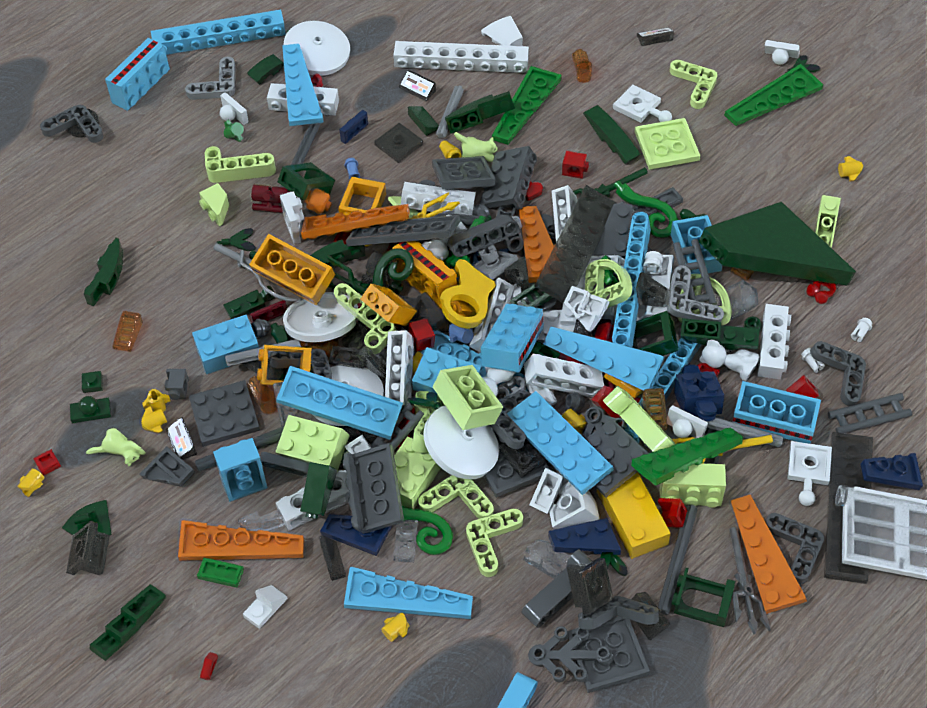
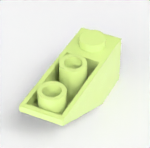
(827, 218)

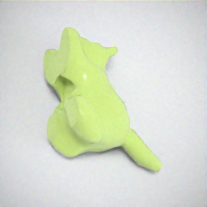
(474, 147)
(117, 444)

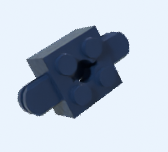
(699, 393)

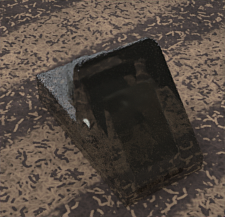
(517, 274)
(356, 337)

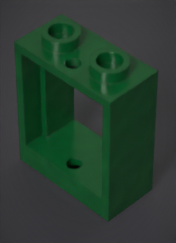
(655, 323)

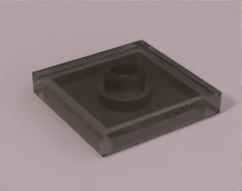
(398, 142)

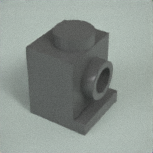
(176, 383)

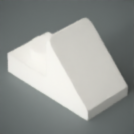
(547, 490)
(265, 605)

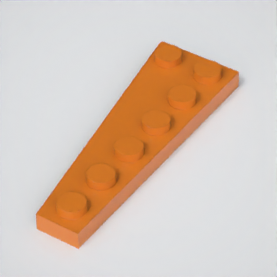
(321, 225)
(536, 241)
(225, 543)
(771, 571)

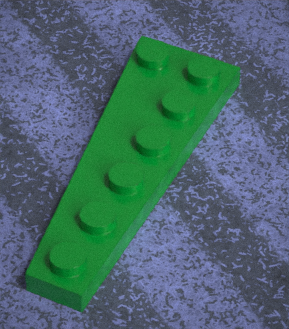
(780, 92)
(528, 98)
(664, 463)

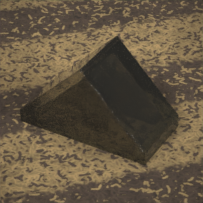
(651, 292)

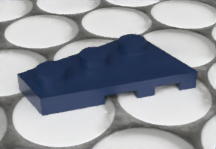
(895, 471)
(341, 529)
(588, 536)

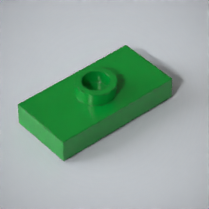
(220, 572)

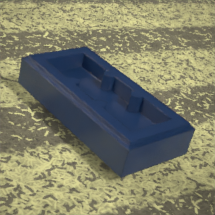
(353, 126)

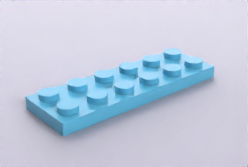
(339, 402)
(560, 443)

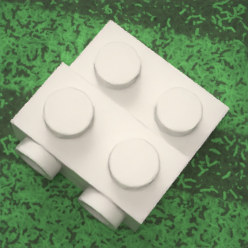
(292, 215)

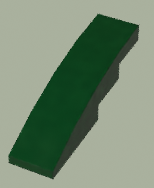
(611, 132)
(126, 624)

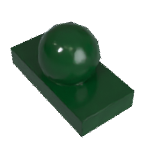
(90, 409)

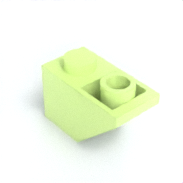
(215, 202)

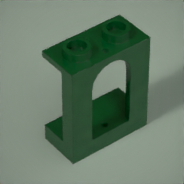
(312, 179)
(689, 582)

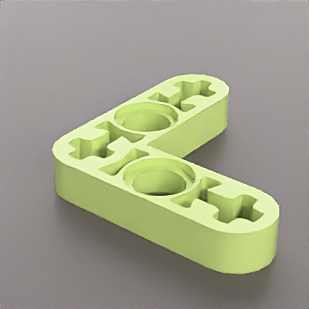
(702, 81)
(460, 490)
(486, 532)

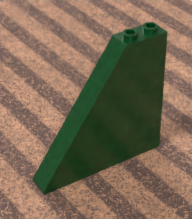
(775, 243)

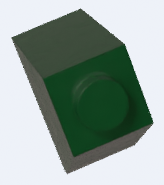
(317, 489)

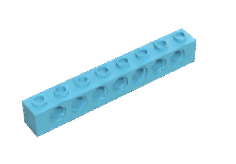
(220, 32)

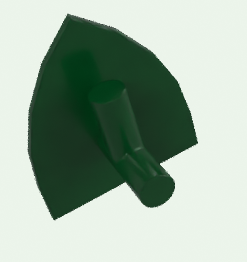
(93, 512)

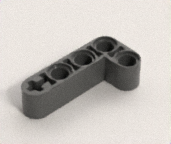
(483, 239)
(554, 595)

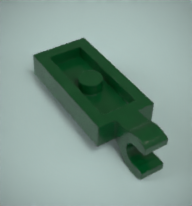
(248, 303)

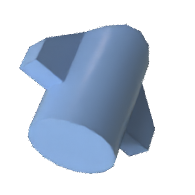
(461, 334)

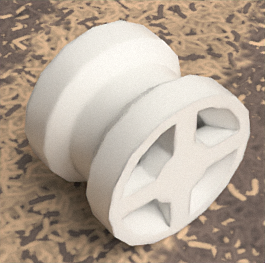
(653, 262)

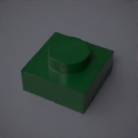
(92, 382)

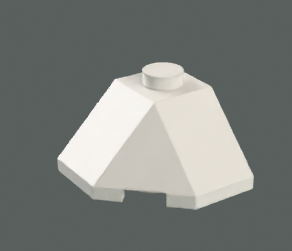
(573, 508)

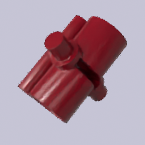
(268, 196)

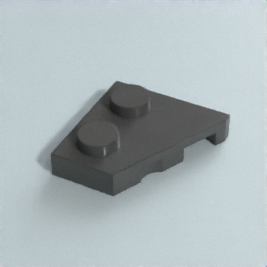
(168, 469)

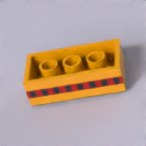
(292, 269)
(429, 273)

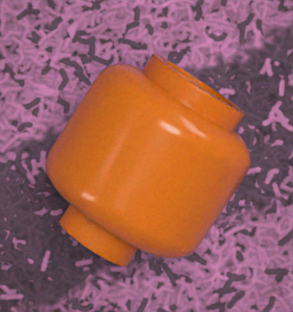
(318, 201)

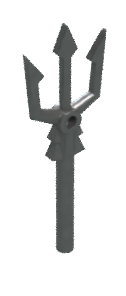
(746, 590)

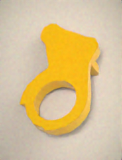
(473, 289)

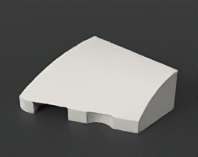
(503, 32)
(586, 307)

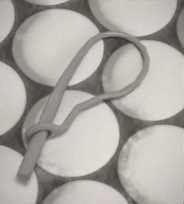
(245, 261)

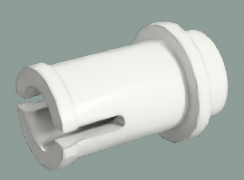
(863, 326)
(814, 364)

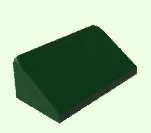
(422, 119)

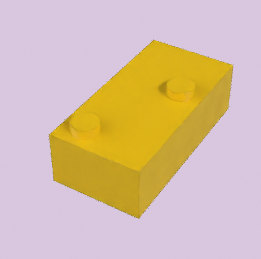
(636, 517)

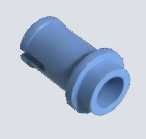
(351, 166)

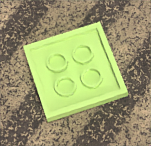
(667, 143)

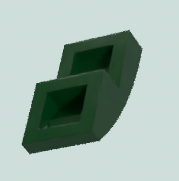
(264, 68)

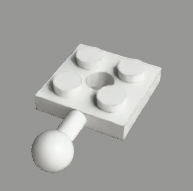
(646, 105)
(809, 474)

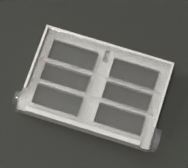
(883, 531)

